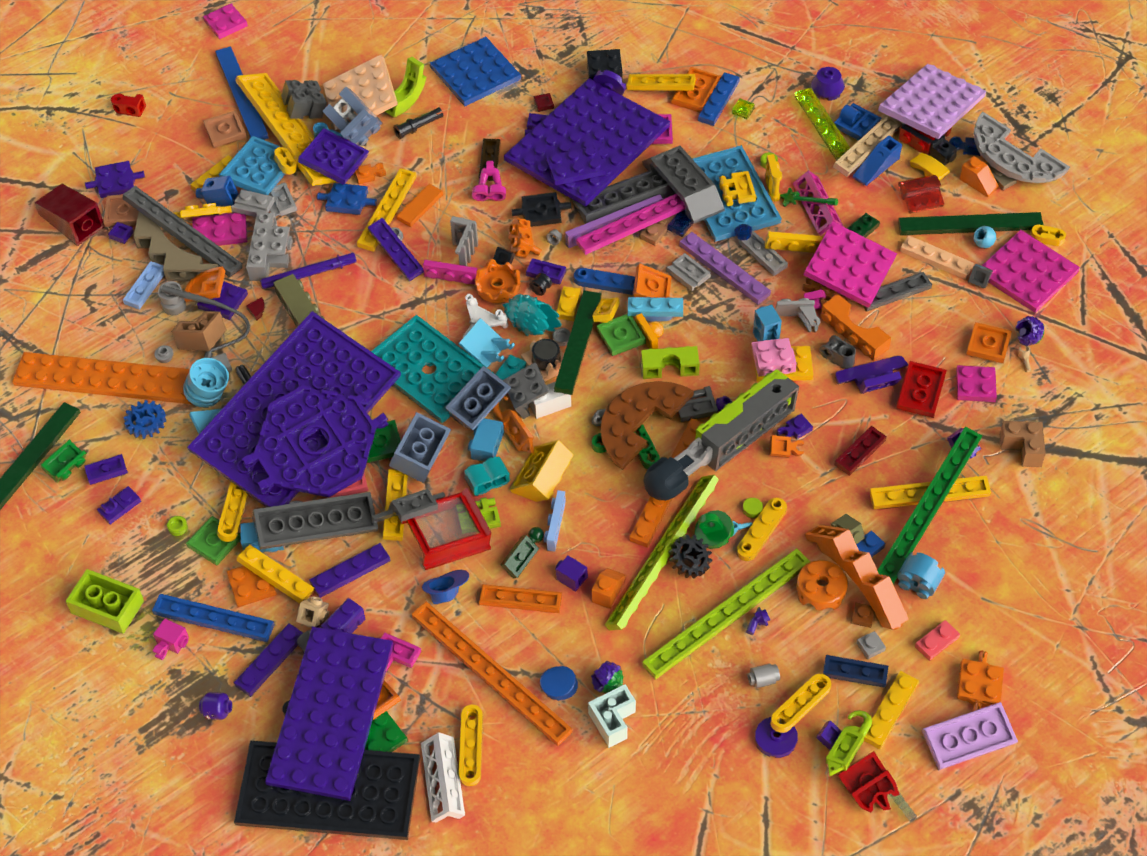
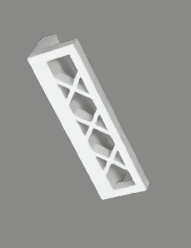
(447, 776)

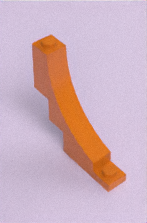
(877, 588)

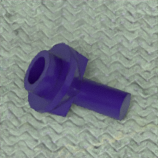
(760, 618)

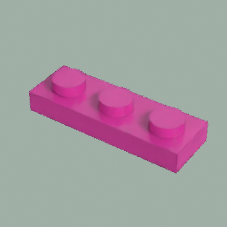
(449, 272)

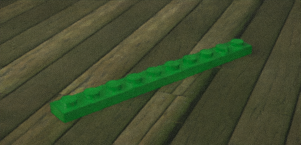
(930, 503)

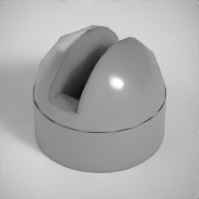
(554, 241)

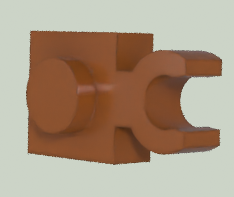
(814, 286)

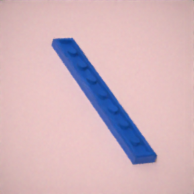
(248, 112)

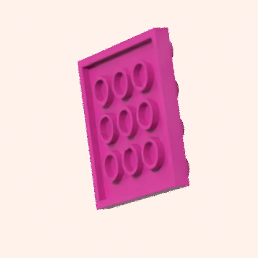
(850, 264)
(1029, 271)

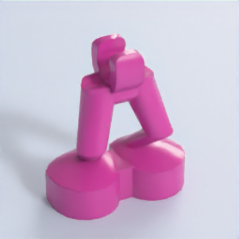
(483, 192)

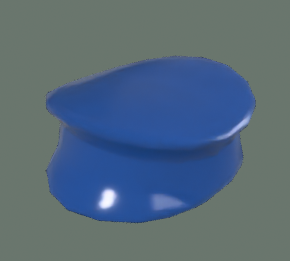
(559, 683)

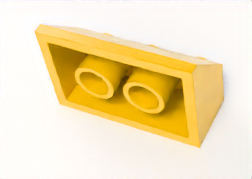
(542, 471)

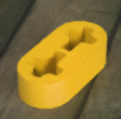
(282, 157)
(1048, 235)

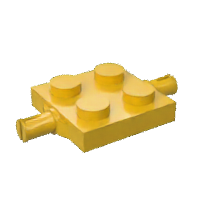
(206, 210)

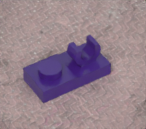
(119, 505)

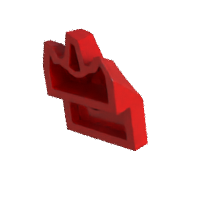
(869, 783)

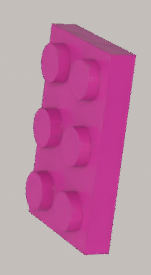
(223, 228)

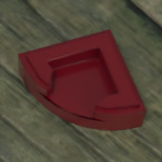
(256, 308)

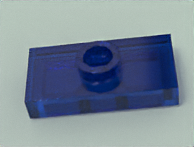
(680, 224)

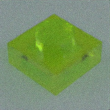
(743, 108)

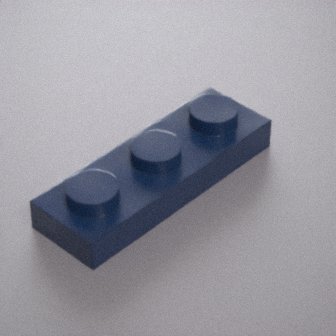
(855, 671)

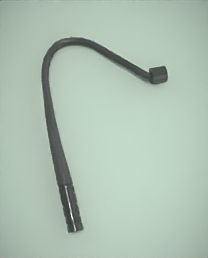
(183, 294)

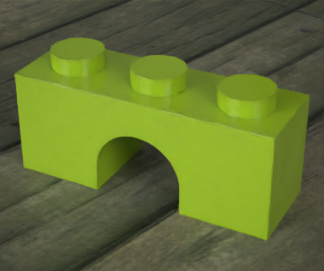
(684, 358)

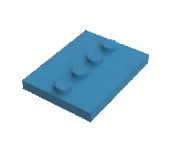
(255, 167)

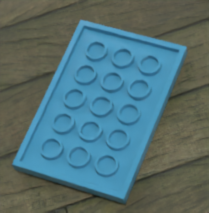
(755, 214)

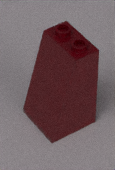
(70, 213)

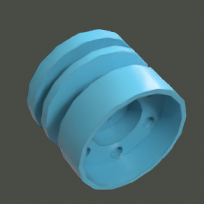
(206, 382)

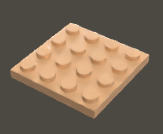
(369, 82)

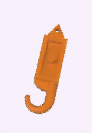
(515, 428)

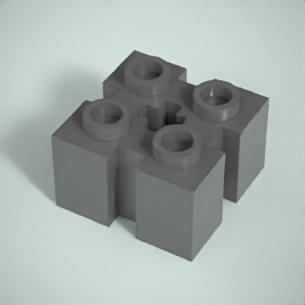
(303, 99)

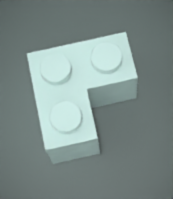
(608, 714)

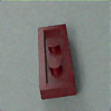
(860, 450)

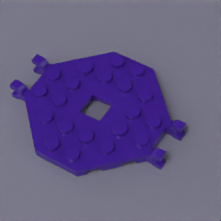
(301, 414)

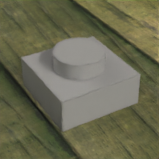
(871, 645)

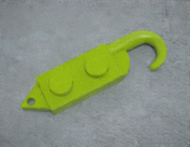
(848, 744)

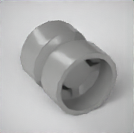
(171, 304)

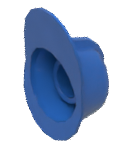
(446, 586)

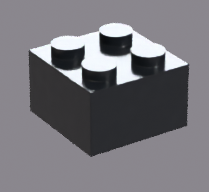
(604, 60)

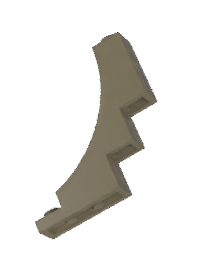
(177, 263)

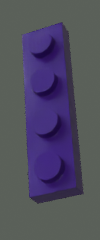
(395, 249)
(350, 570)
(268, 660)

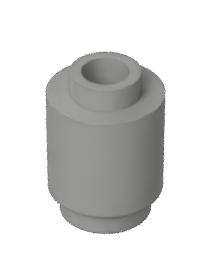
(763, 675)

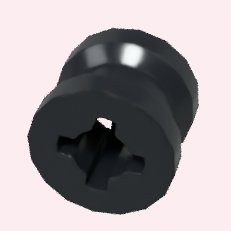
(540, 284)

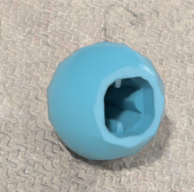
(984, 237)

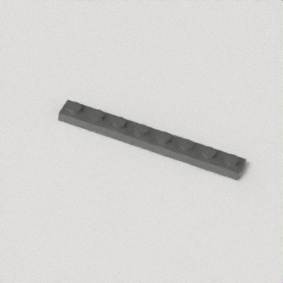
(181, 230)

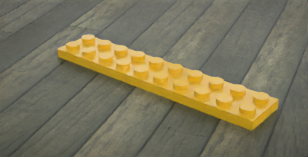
(290, 132)

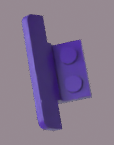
(874, 374)

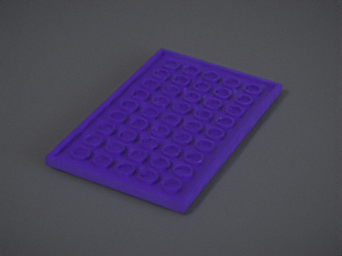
(312, 357)

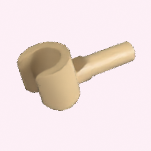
(1024, 355)

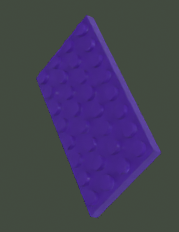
(330, 713)

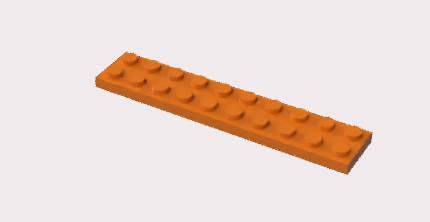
(101, 377)

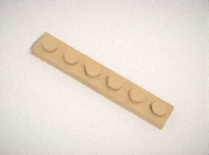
(861, 150)

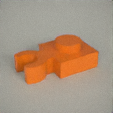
(367, 173)
(782, 446)

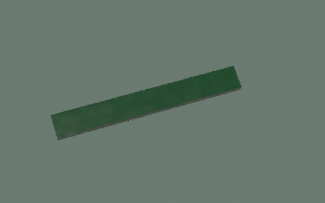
(968, 223)
(577, 343)
(36, 451)

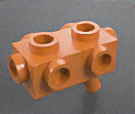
(521, 238)

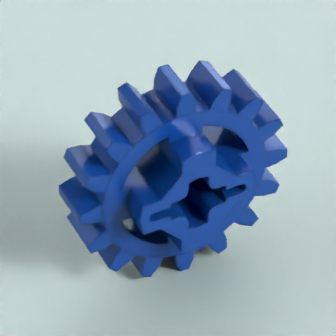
(145, 419)

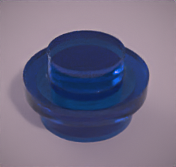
(743, 231)

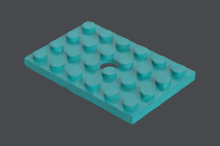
(422, 345)

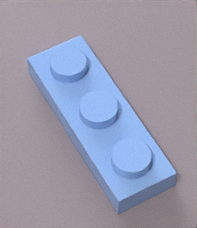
(144, 285)
(555, 520)

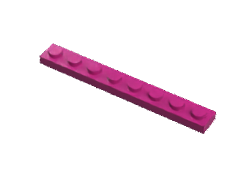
(630, 224)

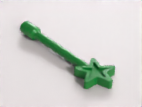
(791, 196)

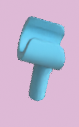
(741, 526)

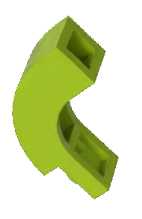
(410, 87)

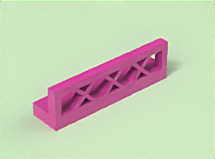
(825, 211)

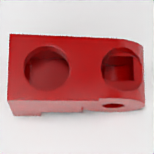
(128, 105)

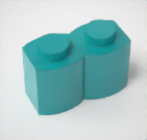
(487, 475)

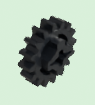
(690, 558)

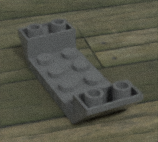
(688, 182)

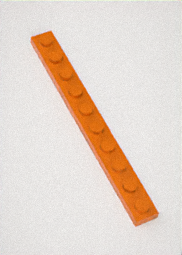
(492, 673)

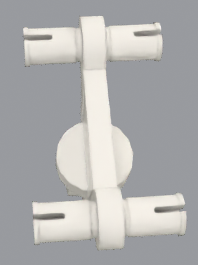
(477, 312)

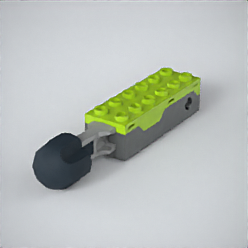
(725, 434)

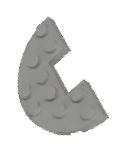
(1010, 160)

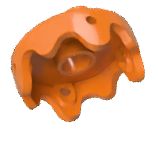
(495, 273)
(822, 596)

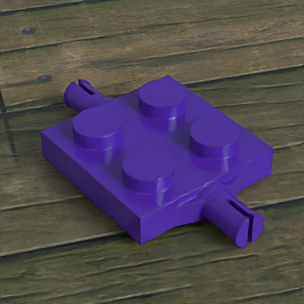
(114, 179)

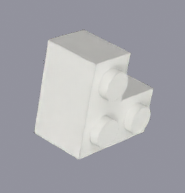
(550, 402)

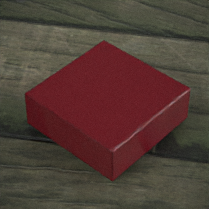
(543, 102)

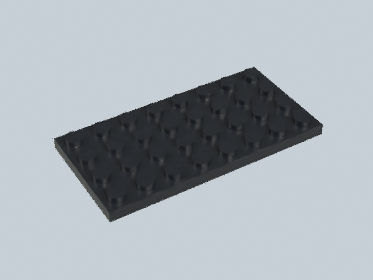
(378, 805)

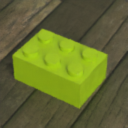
(105, 601)

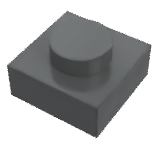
(980, 276)

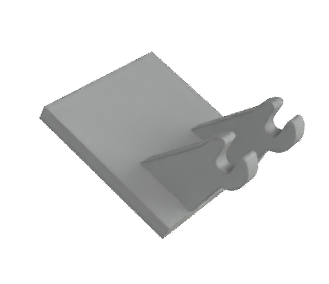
(803, 308)

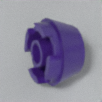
(828, 83)

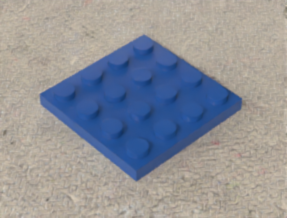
(475, 71)

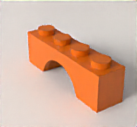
(870, 341)

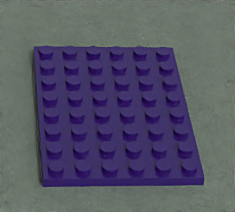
(583, 120)

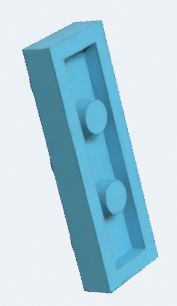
(655, 306)

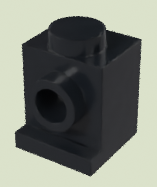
(942, 150)

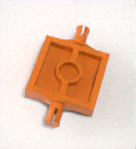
(980, 682)

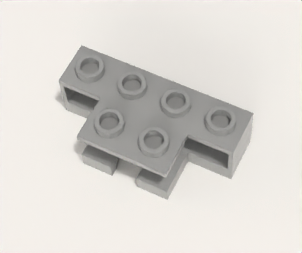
(267, 247)

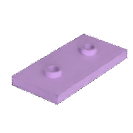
(969, 736)

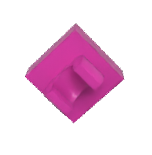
(817, 296)

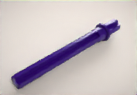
(337, 262)

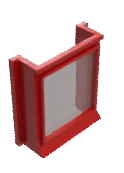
(451, 531)

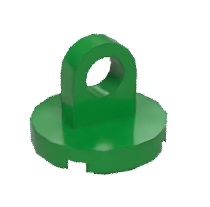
(714, 529)

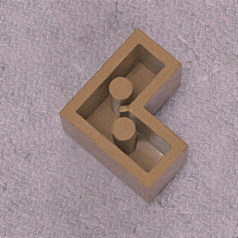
(200, 333)
(1026, 438)

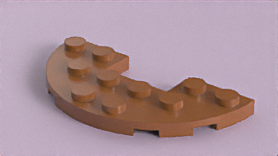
(631, 410)

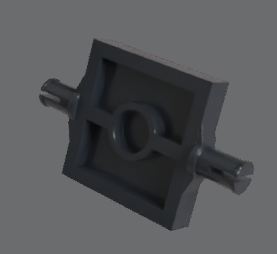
(541, 209)

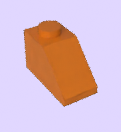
(978, 176)
(607, 587)

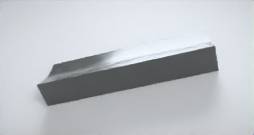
(624, 195)
(314, 520)

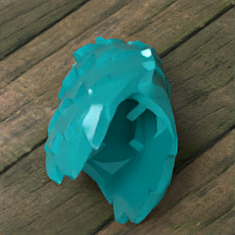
(531, 315)

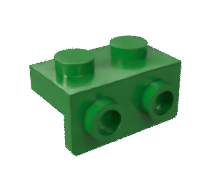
(61, 463)

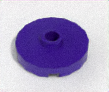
(611, 81)
(775, 746)

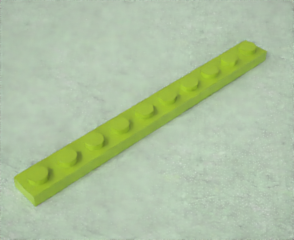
(660, 554)
(725, 614)

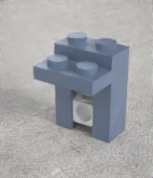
(361, 125)

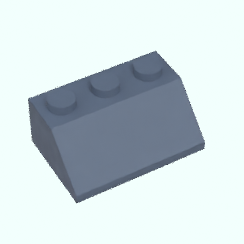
(477, 398)

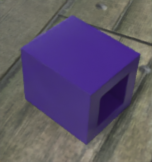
(571, 573)

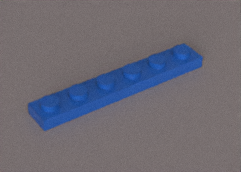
(213, 617)

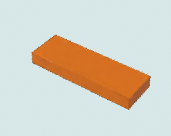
(420, 205)

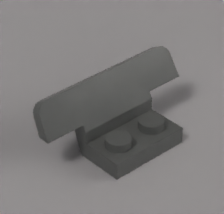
(410, 506)

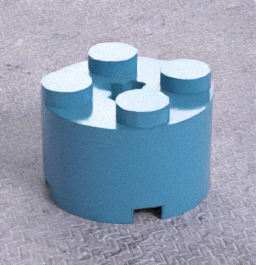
(920, 574)

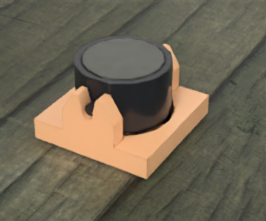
(546, 355)

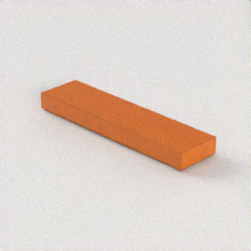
(520, 598)

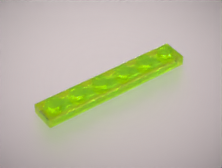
(822, 122)

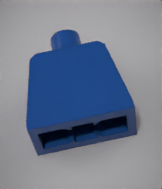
(219, 191)

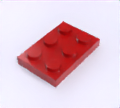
(921, 389)

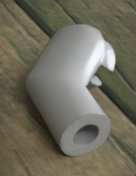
(597, 418)

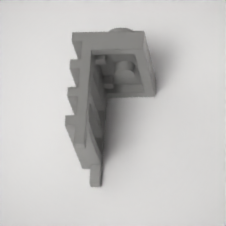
(464, 237)

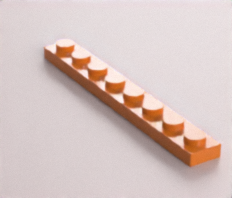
(656, 509)

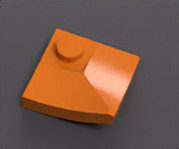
(207, 283)

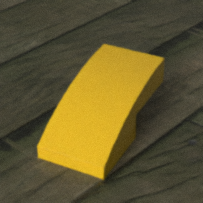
(929, 165)

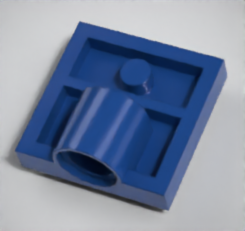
(856, 121)

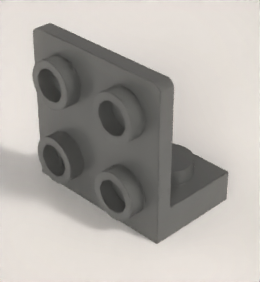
(526, 387)

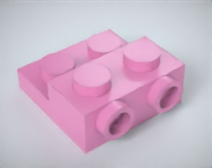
(774, 355)

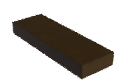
(490, 152)

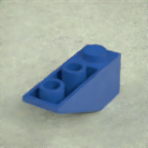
(879, 160)

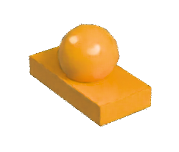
(651, 330)

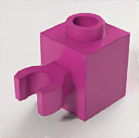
(169, 637)

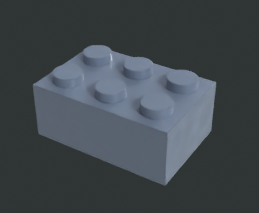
(419, 447)

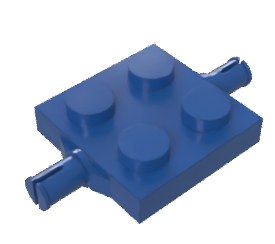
(347, 198)

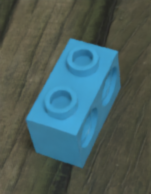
(766, 324)

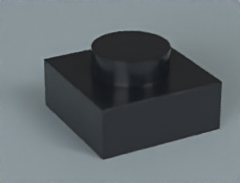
(503, 255)

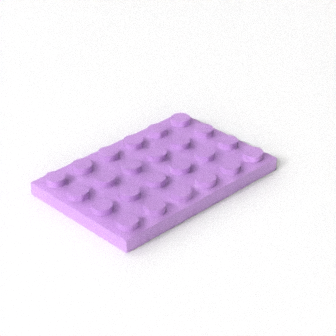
(932, 101)

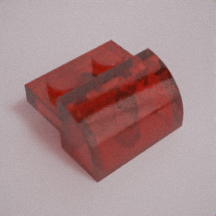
(921, 193)

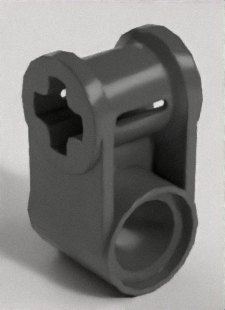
(839, 352)

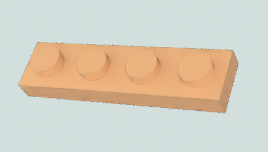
(937, 257)

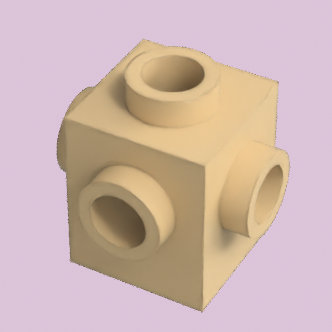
(313, 612)

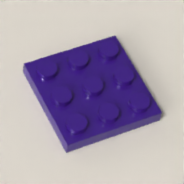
(333, 156)

